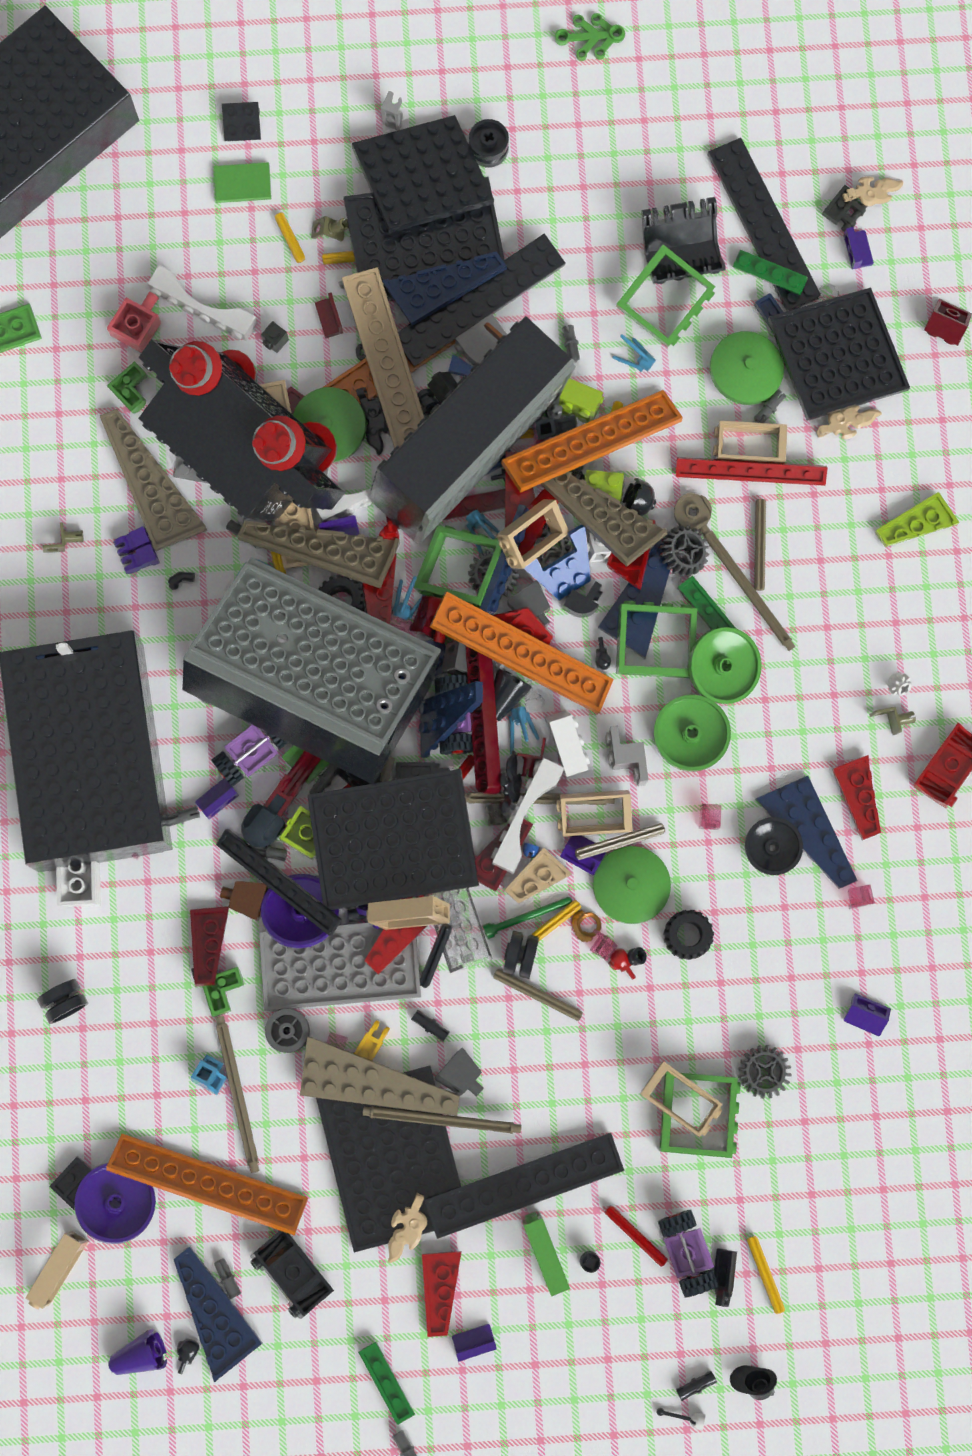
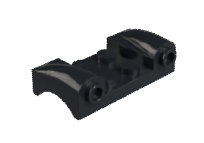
(292, 1273)

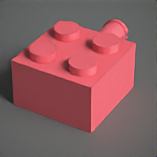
(135, 323)

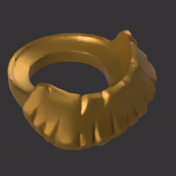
(577, 918)

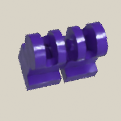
(141, 543)

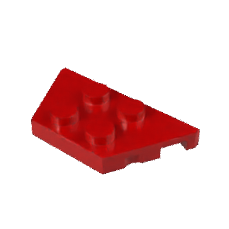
(634, 571)
(528, 622)

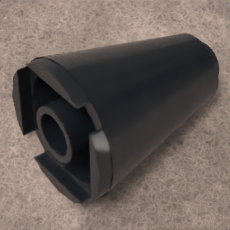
(508, 692)

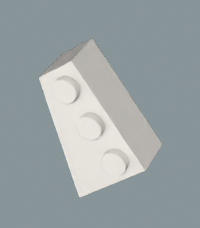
(568, 742)

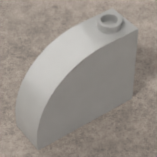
(477, 340)

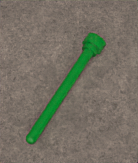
(492, 929)

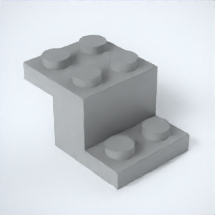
(627, 756)

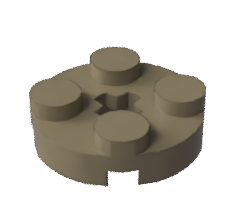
(697, 502)

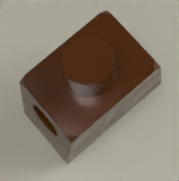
(245, 898)

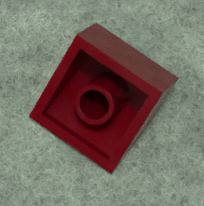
(948, 322)

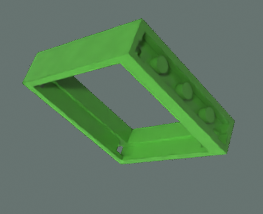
(695, 310)
(421, 583)
(624, 669)
(732, 1126)
(545, 1253)

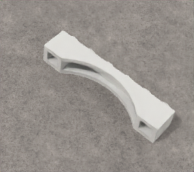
(236, 320)
(346, 506)
(545, 779)

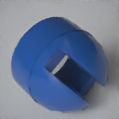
(529, 848)

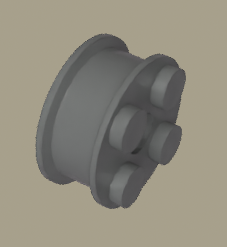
(298, 1033)

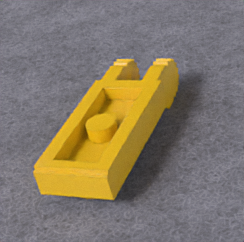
(370, 1045)

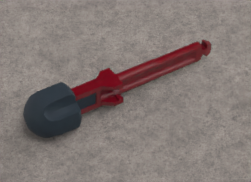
(264, 823)

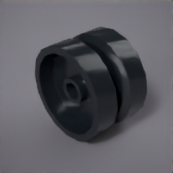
(489, 142)
(520, 954)
(62, 1001)

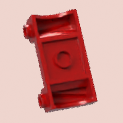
(947, 768)

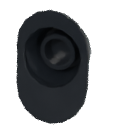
(754, 1381)

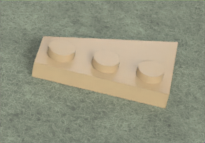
(537, 876)

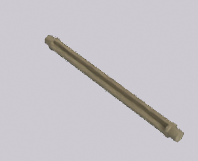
(748, 589)
(547, 798)
(237, 1094)
(444, 1120)

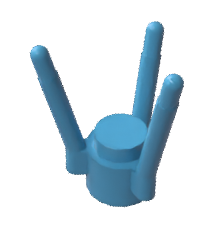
(645, 360)
(478, 520)
(403, 610)
(520, 717)

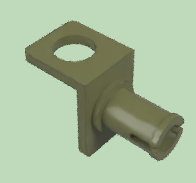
(330, 228)
(66, 537)
(895, 719)

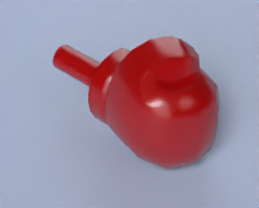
(389, 531)
(620, 962)

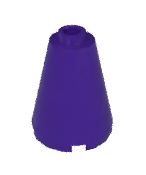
(139, 1355)

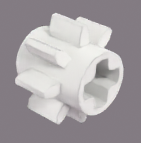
(899, 684)

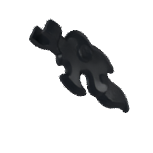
(376, 420)
(512, 785)

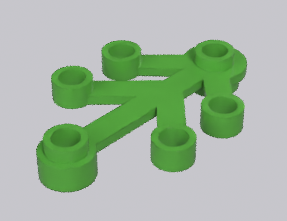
(592, 35)

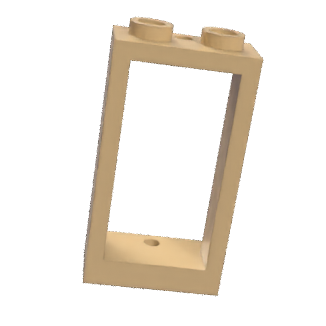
(750, 427)
(556, 524)
(626, 826)
(408, 912)
(714, 1113)
(56, 1270)

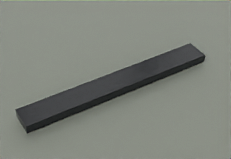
(279, 882)

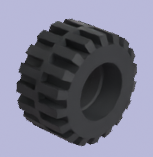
(345, 585)
(702, 924)

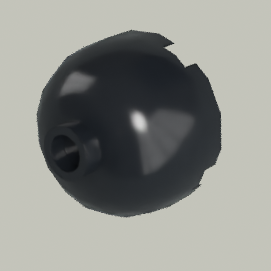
(640, 497)

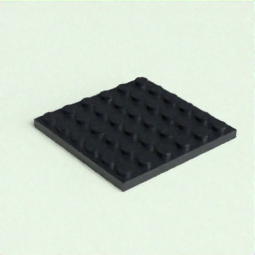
(422, 173)
(838, 353)

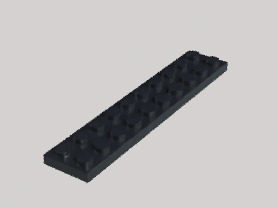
(761, 217)
(441, 328)
(523, 1185)

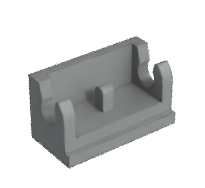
(390, 112)

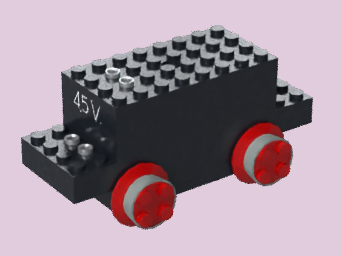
(237, 431)

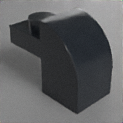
(553, 427)
(583, 606)

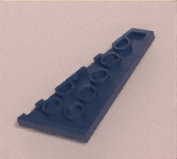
(436, 287)
(640, 624)
(444, 711)
(802, 808)
(219, 1324)

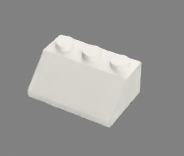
(79, 885)

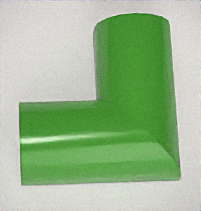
(124, 387)
(216, 994)

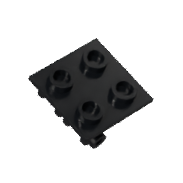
(241, 121)

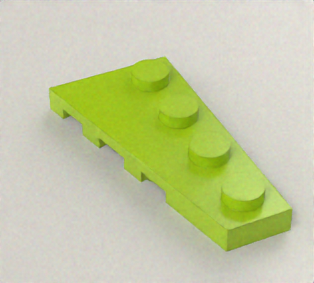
(920, 520)

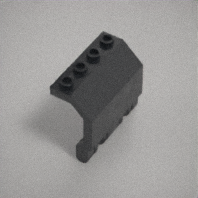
(687, 235)

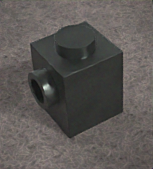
(274, 337)
(441, 384)

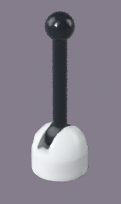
(697, 1420)

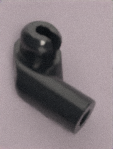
(179, 577)

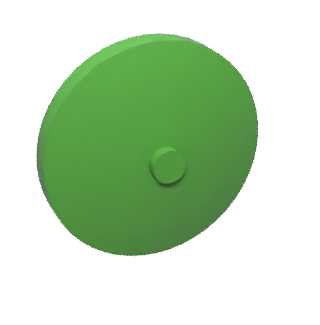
(746, 368)
(339, 413)
(724, 665)
(692, 733)
(631, 885)

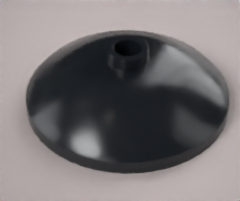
(787, 845)

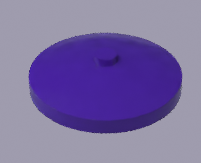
(286, 923)
(113, 1206)

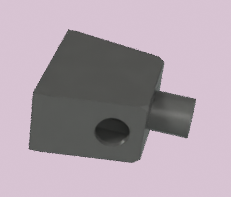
(534, 598)
(455, 659)
(460, 1074)

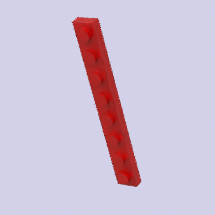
(751, 471)

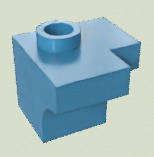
(208, 1075)

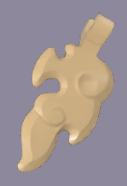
(873, 195)
(841, 420)
(410, 1234)

